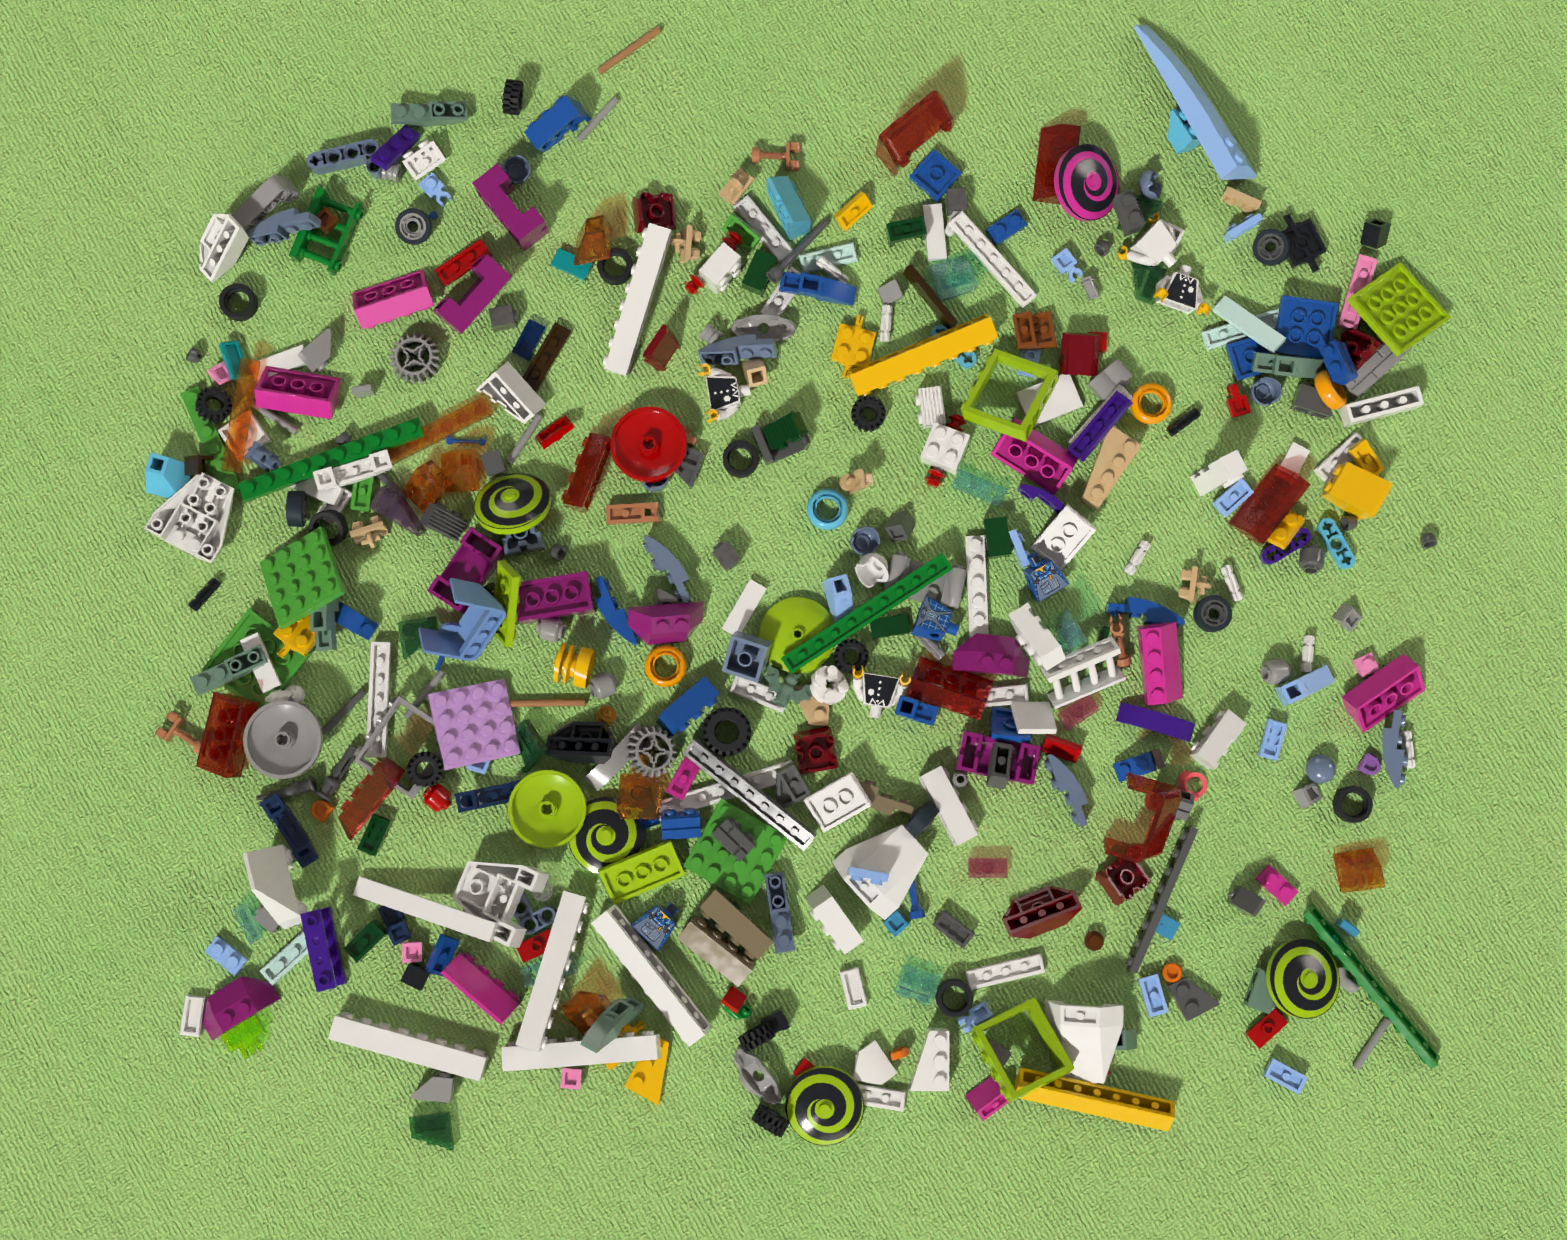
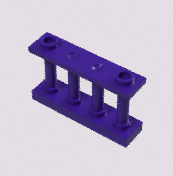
(323, 949)

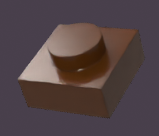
(328, 220)

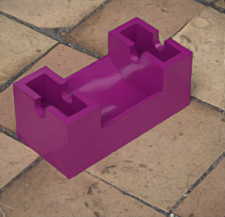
(493, 190)
(490, 282)
(472, 562)
(555, 597)
(975, 751)

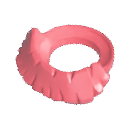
(1185, 776)

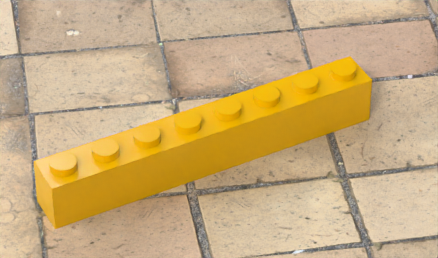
(922, 355)
(1099, 1100)

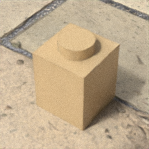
(755, 372)

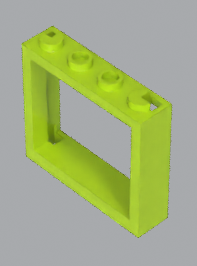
(1001, 425)
(1049, 1037)

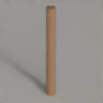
(628, 50)
(547, 702)

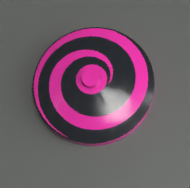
(1086, 182)

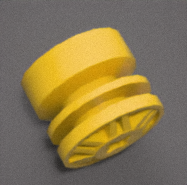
(573, 665)

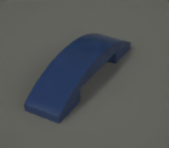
(484, 797)
(290, 829)

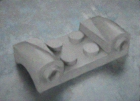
(945, 590)

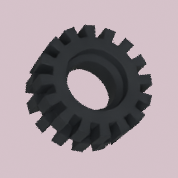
(512, 97)
(868, 402)
(203, 410)
(846, 645)
(424, 757)
(756, 1036)
(770, 1120)

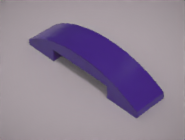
(1031, 492)
(1155, 721)

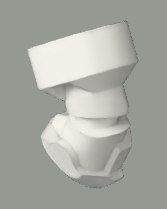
(292, 693)

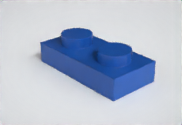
(1006, 227)
(1136, 765)
(441, 954)

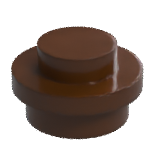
(1094, 940)

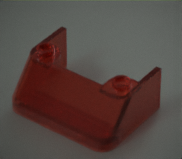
(913, 130)
(1164, 801)

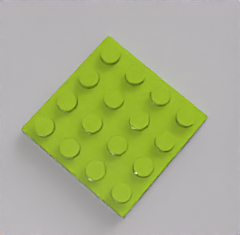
(1398, 309)

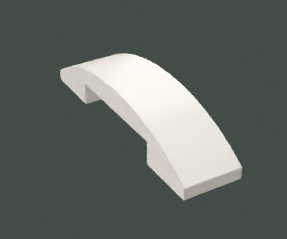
(353, 472)

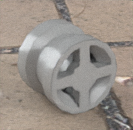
(393, 173)
(710, 334)

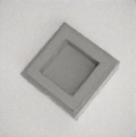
(363, 390)

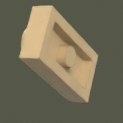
(1245, 202)

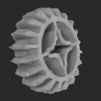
(410, 364)
(651, 733)

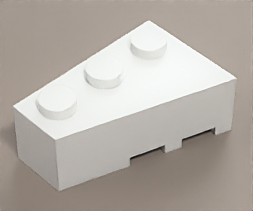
(512, 392)
(1220, 473)
(1036, 638)
(932, 1067)

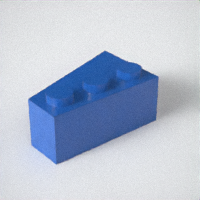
(556, 122)
(688, 706)

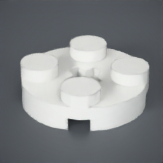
(837, 682)

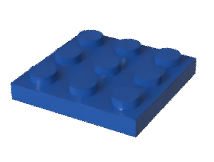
(1306, 325)

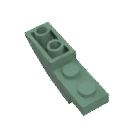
(432, 114)
(1287, 365)
(323, 624)
(229, 670)
(610, 1022)

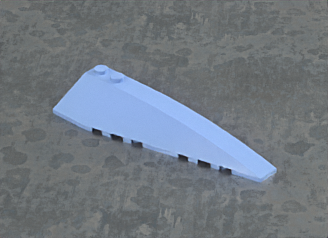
(1198, 110)

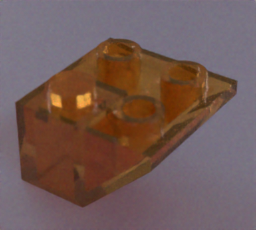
(593, 241)
(461, 470)
(426, 485)
(1358, 870)
(585, 1009)

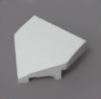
(872, 1065)

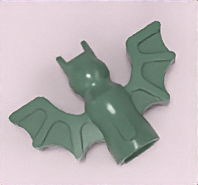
(786, 690)

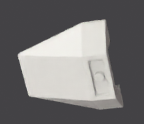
(195, 517)
(890, 853)
(1087, 1036)

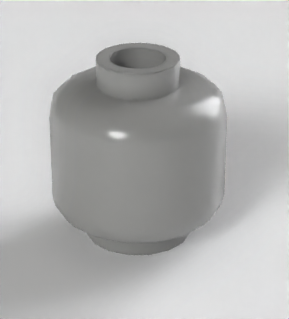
(551, 629)
(1275, 671)
(603, 685)

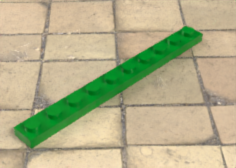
(335, 457)
(866, 613)
(1371, 985)

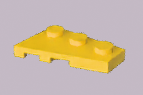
(648, 1075)

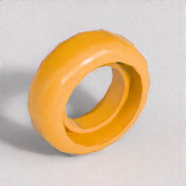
(1331, 393)
(1164, 396)
(650, 666)

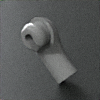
(1347, 983)

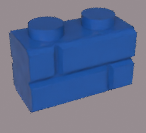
(1338, 362)
(680, 824)

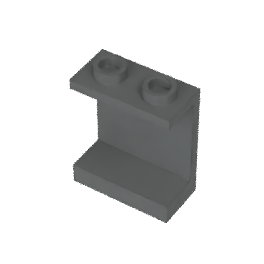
(772, 456)

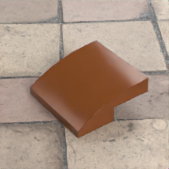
(1034, 330)

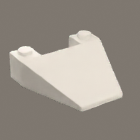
(273, 885)
(495, 892)

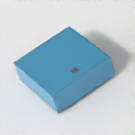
(895, 923)
(1167, 927)
(1347, 927)

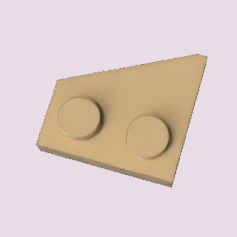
(815, 712)

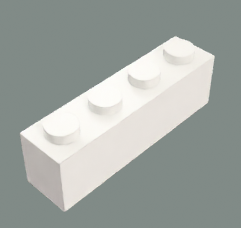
(1381, 406)
(952, 812)

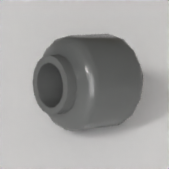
(1311, 559)

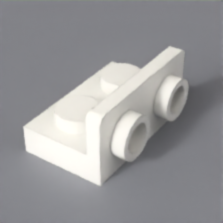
(423, 159)

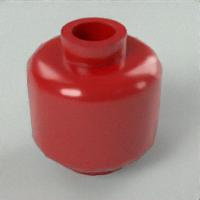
(437, 797)

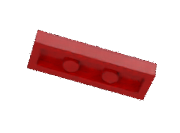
(460, 264)

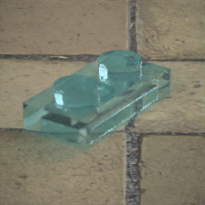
(245, 918)

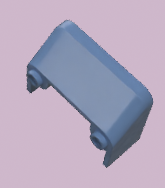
(474, 630)

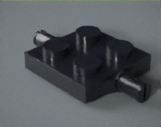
(1304, 243)

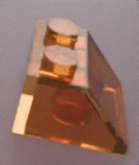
(639, 797)

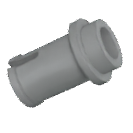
(1090, 287)
(964, 777)

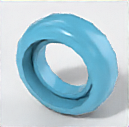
(827, 494)

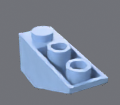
(838, 596)
(1304, 685)

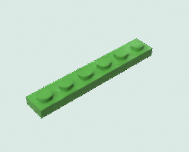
(210, 439)

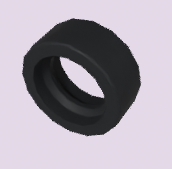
(616, 251)
(228, 291)
(736, 445)
(337, 517)
(1367, 800)
(954, 1012)

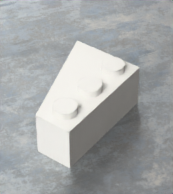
(1217, 739)
(833, 920)

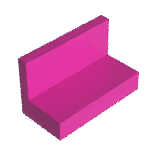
(986, 1098)

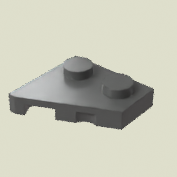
(690, 467)
(790, 786)
(1191, 999)

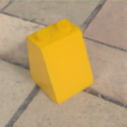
(1356, 490)

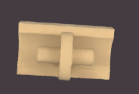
(736, 186)
(684, 242)
(856, 481)
(370, 533)
(1193, 576)

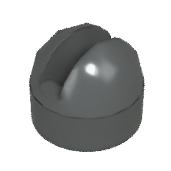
(1102, 248)
(193, 355)
(1349, 523)
(1428, 540)
(562, 553)

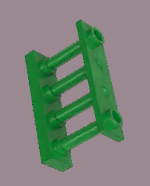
(299, 248)

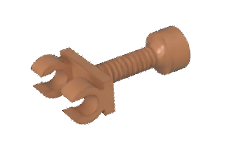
(794, 147)
(1117, 632)
(175, 730)

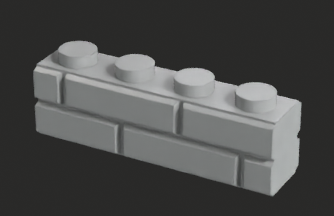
(1371, 371)

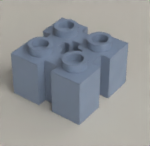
(531, 540)

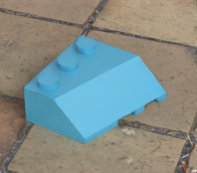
(788, 206)

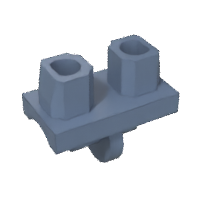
(262, 457)

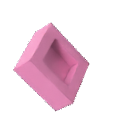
(219, 374)
(1365, 665)
(411, 951)
(571, 1078)

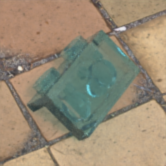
(917, 984)

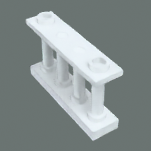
(1079, 660)

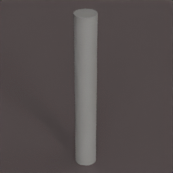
(597, 119)
(277, 419)
(523, 440)
(424, 694)
(1371, 1043)

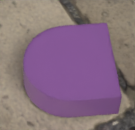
(1369, 764)

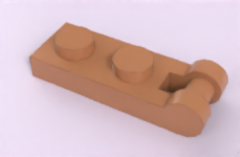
(632, 513)

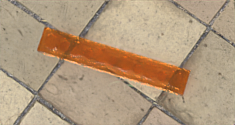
(240, 415)
(443, 429)

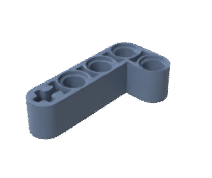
(345, 160)
(536, 916)

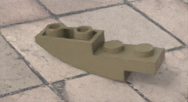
(884, 803)

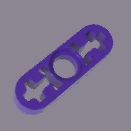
(1275, 558)

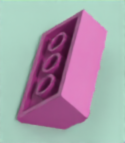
(392, 299)
(298, 392)
(1036, 459)
(1159, 663)
(1384, 692)
(481, 987)

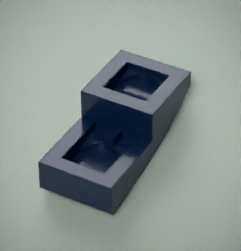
(395, 925)

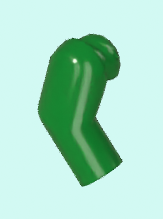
(743, 1013)

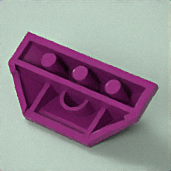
(665, 622)
(991, 656)
(236, 1004)

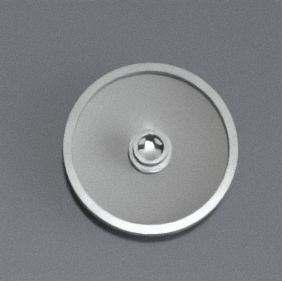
(283, 739)

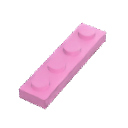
(1361, 276)

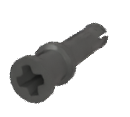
(333, 781)
(296, 789)

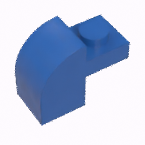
(355, 621)
(916, 711)

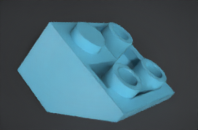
(1180, 133)
(164, 476)

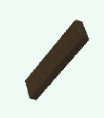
(929, 297)
(546, 356)

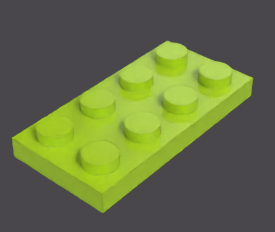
(506, 592)
(641, 872)

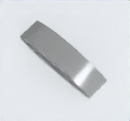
(602, 773)

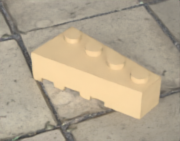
(1111, 461)

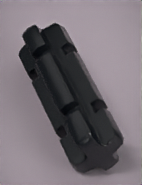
(1183, 422)
(204, 594)

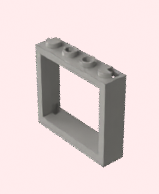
(372, 735)

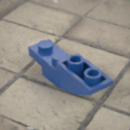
(818, 287)
(1152, 612)
(615, 618)

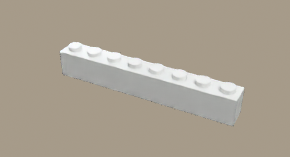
(638, 300)
(551, 971)
(652, 975)
(408, 1047)
(571, 1053)

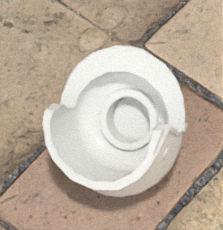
(872, 569)

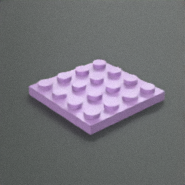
(473, 724)

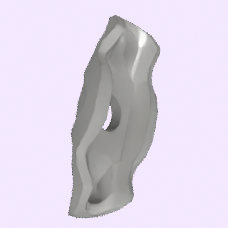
(779, 327)
(765, 1088)

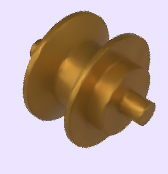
(606, 714)

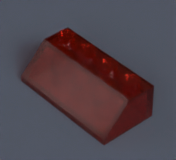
(1052, 145)
(587, 473)
(1269, 504)
(949, 688)
(222, 739)
(369, 796)

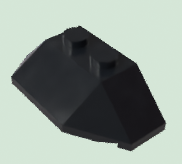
(582, 743)

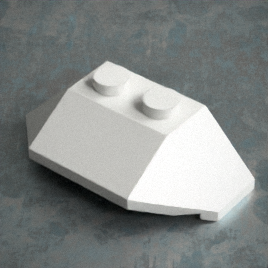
(221, 245)

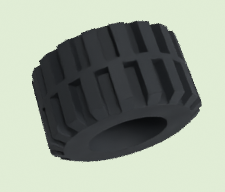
(711, 724)

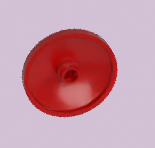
(648, 444)

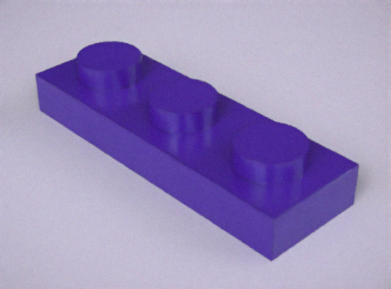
(395, 147)

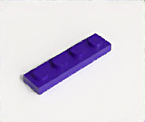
(1099, 426)

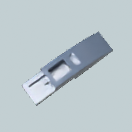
(280, 225)
(735, 348)
(666, 561)
(1394, 757)
(1064, 780)
(779, 912)

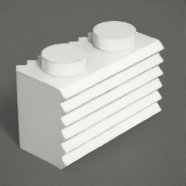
(931, 406)

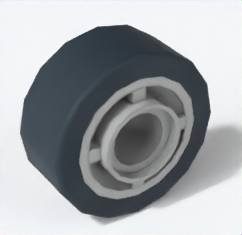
(424, 226)

